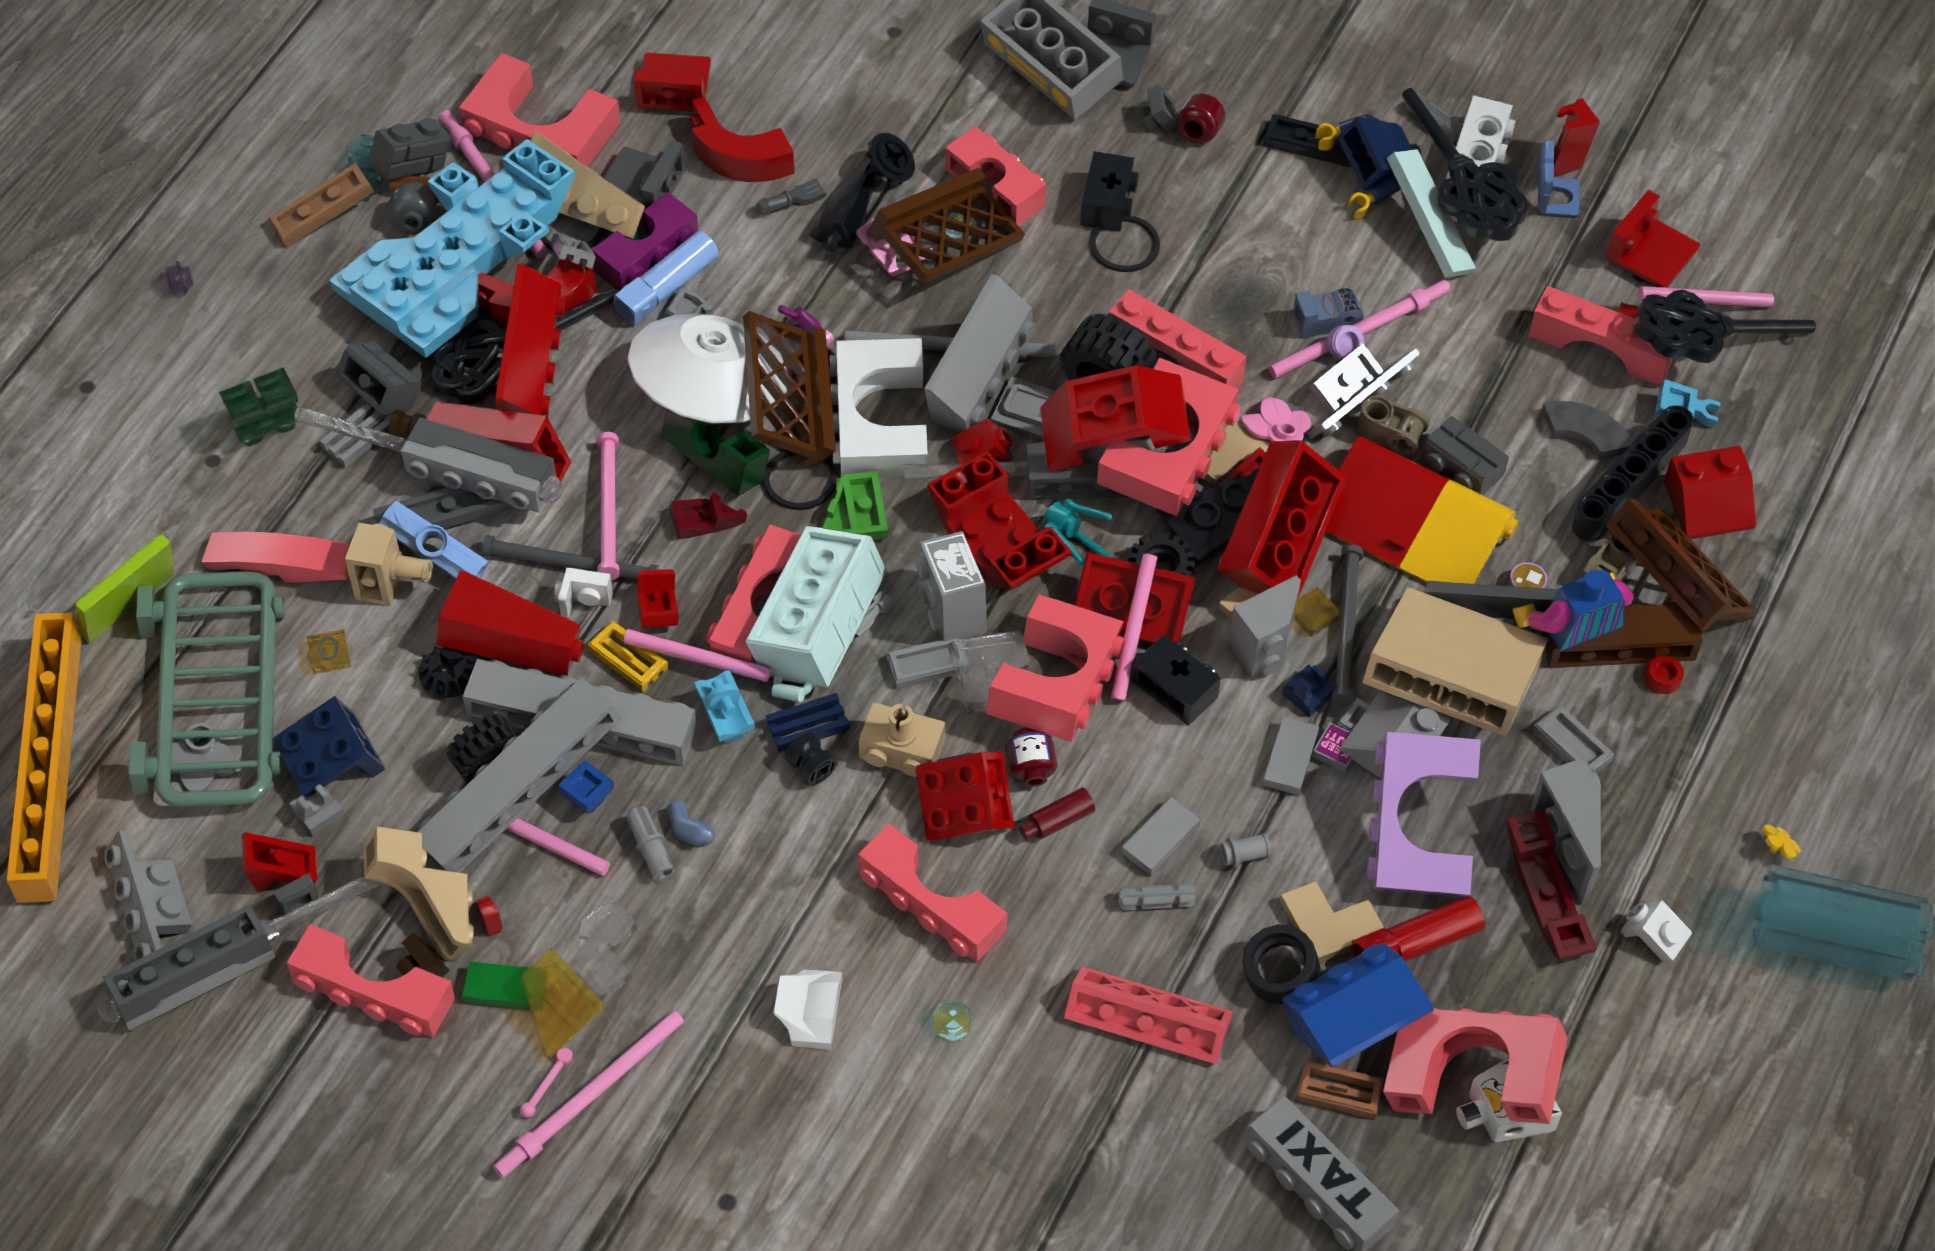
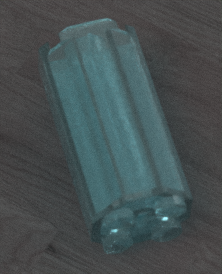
(1843, 923)

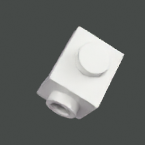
(1657, 928)

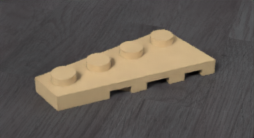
(593, 197)

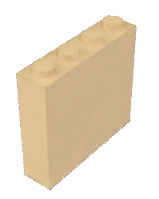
(1455, 661)

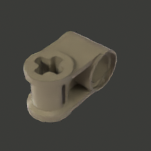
(1391, 425)
(1612, 560)

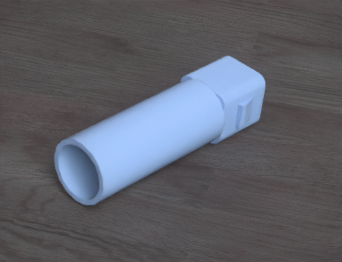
(665, 278)

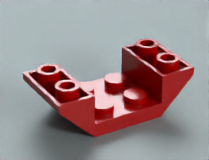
(1111, 410)
(996, 528)

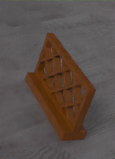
(932, 207)
(810, 389)
(1679, 565)

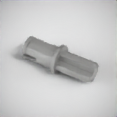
(650, 844)

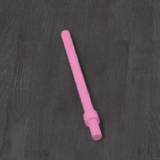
(463, 141)
(1415, 301)
(531, 1143)

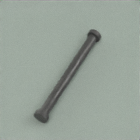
(494, 547)
(1343, 694)

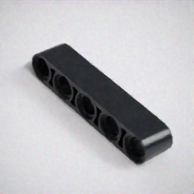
(1632, 472)

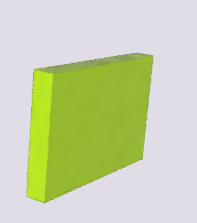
(118, 591)

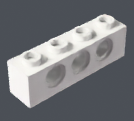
(1484, 133)

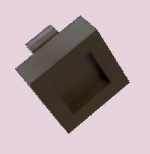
(422, 957)

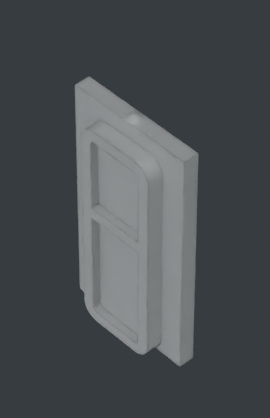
(1020, 407)

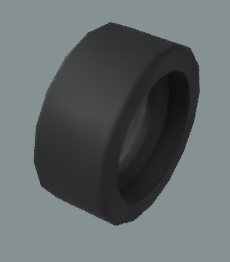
(1274, 937)

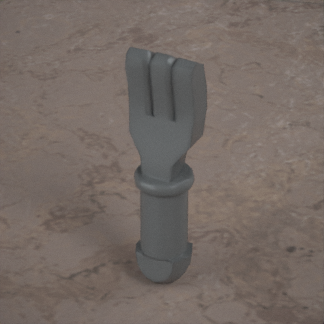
(802, 194)

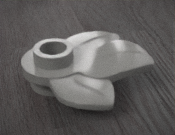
(186, 752)

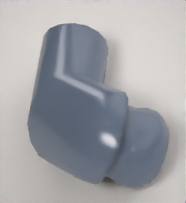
(689, 829)

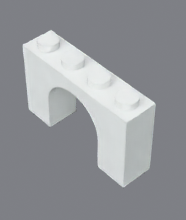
(863, 369)

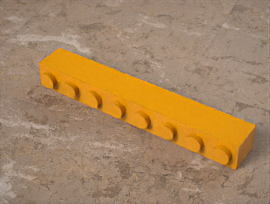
(44, 758)

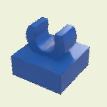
(586, 787)

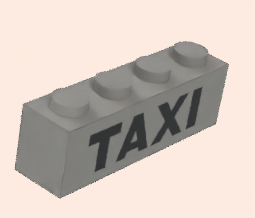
(1321, 1176)

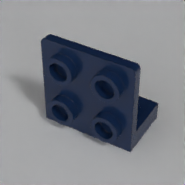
(326, 746)

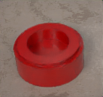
(1663, 675)

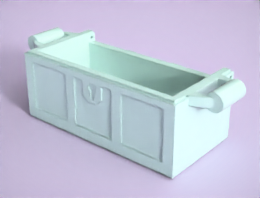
(815, 609)

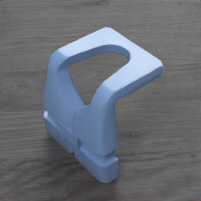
(1547, 182)

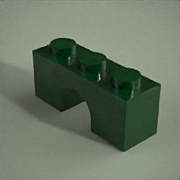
(735, 463)

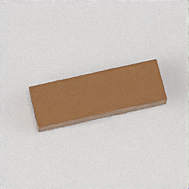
(321, 205)

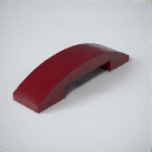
(1546, 886)

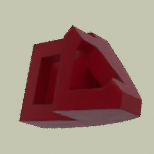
(703, 516)

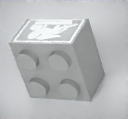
(952, 587)

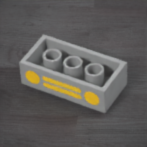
(1053, 52)

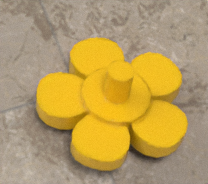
(1780, 840)

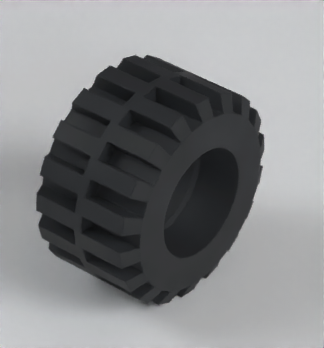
(1105, 346)

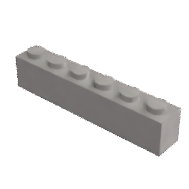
(646, 725)
(517, 776)

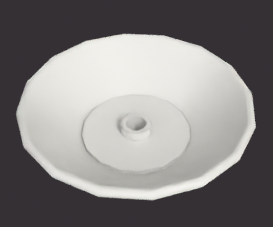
(697, 367)

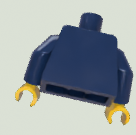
(1367, 147)

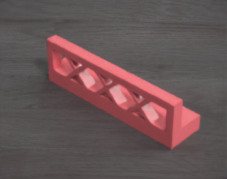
(1148, 1014)

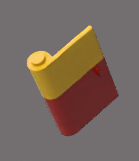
(1416, 516)

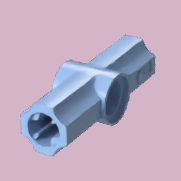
(414, 531)

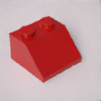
(1712, 492)

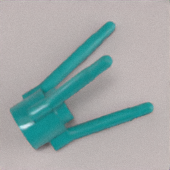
(1066, 523)

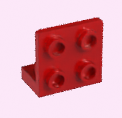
(671, 81)
(1649, 246)
(964, 795)

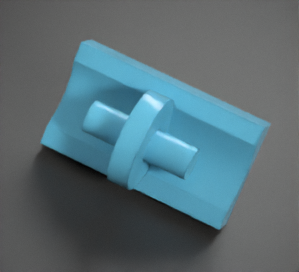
(725, 707)

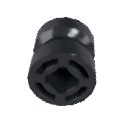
(810, 758)

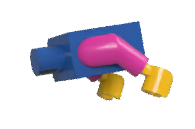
(1580, 610)

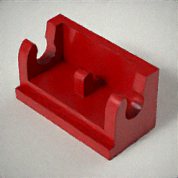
(1575, 137)

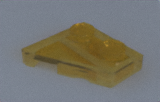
(558, 1001)

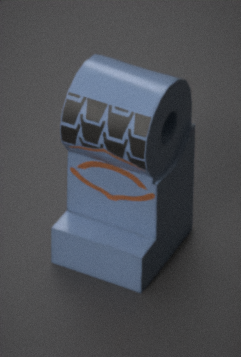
(1324, 312)

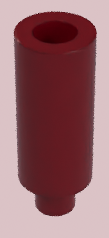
(1058, 814)

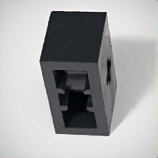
(1108, 190)
(1176, 679)

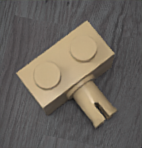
(378, 565)
(900, 738)

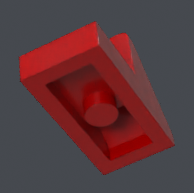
(276, 860)

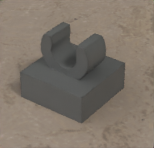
(1159, 110)

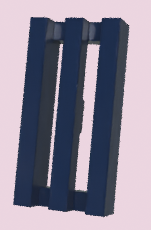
(805, 717)

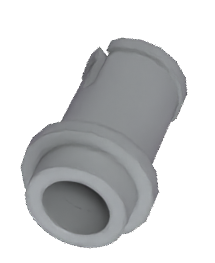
(1245, 849)

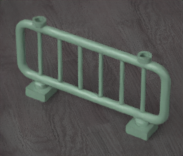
(148, 614)

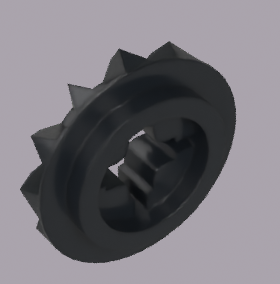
(891, 147)
(438, 681)

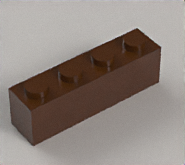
(1645, 635)

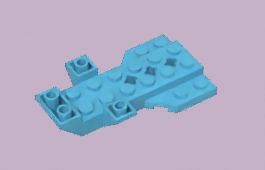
(429, 283)

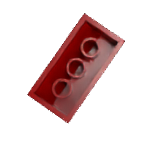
(529, 343)
(1282, 517)

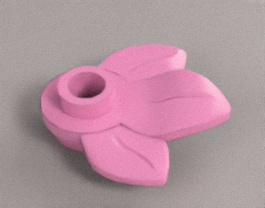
(1277, 421)

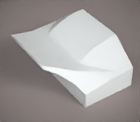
(809, 1007)

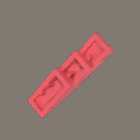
(280, 554)

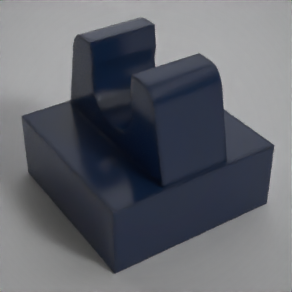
(1309, 689)

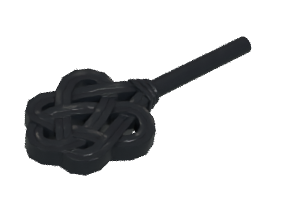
(1487, 185)
(1686, 328)
(482, 347)

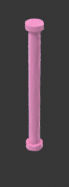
(607, 443)

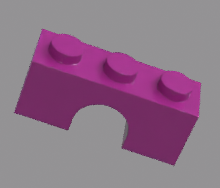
(624, 259)

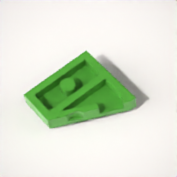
(858, 506)

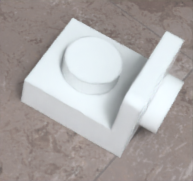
(584, 587)

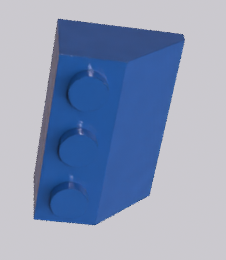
(1356, 1004)

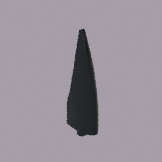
(846, 210)

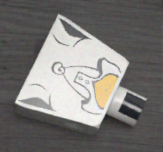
(1488, 1109)

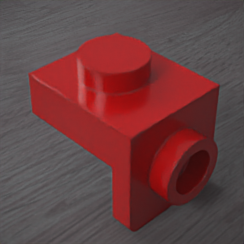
(982, 438)
(657, 598)

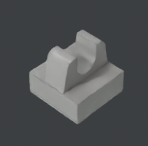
(317, 810)

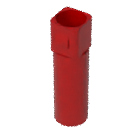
(1427, 930)

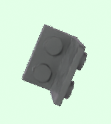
(1126, 32)
(648, 176)

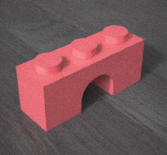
(1017, 188)

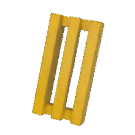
(648, 674)

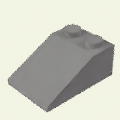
(1573, 810)

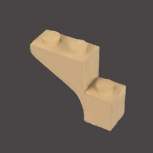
(436, 896)

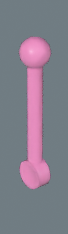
(564, 1058)

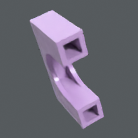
(1397, 862)

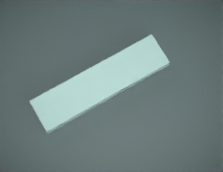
(1434, 223)

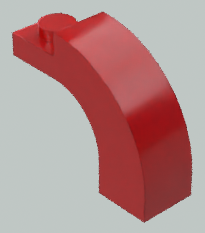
(739, 156)
(575, 279)

